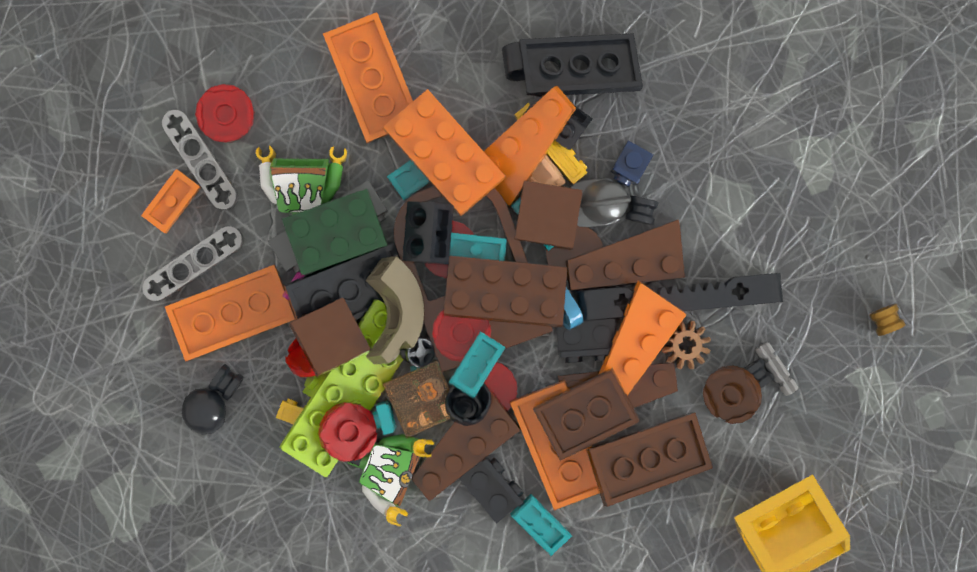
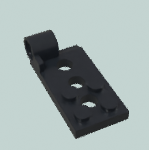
(527, 57)

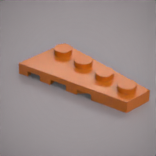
(527, 142)
(642, 335)

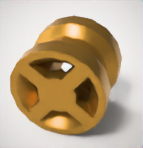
(887, 320)

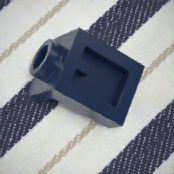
(631, 164)

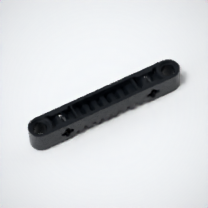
(758, 290)

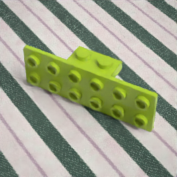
(352, 382)

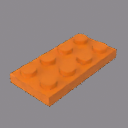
(369, 73)
(444, 152)
(230, 313)
(566, 479)

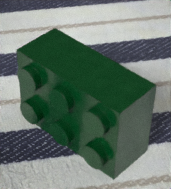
(334, 231)

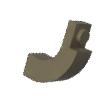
(404, 309)

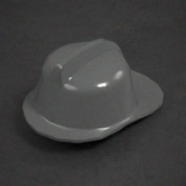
(602, 202)

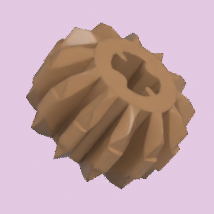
(694, 350)

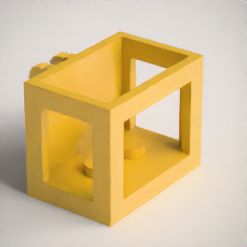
(793, 530)

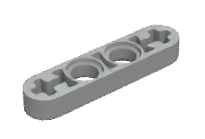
(197, 161)
(195, 267)

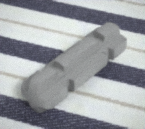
(777, 368)

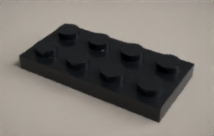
(339, 281)

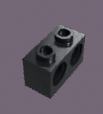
(427, 232)

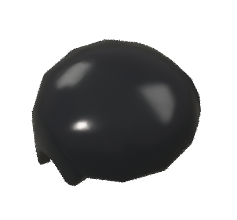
(465, 409)
(204, 411)

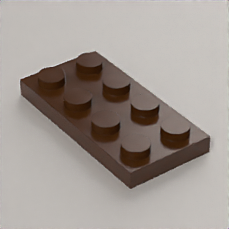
(505, 291)
(649, 459)

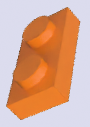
(171, 201)

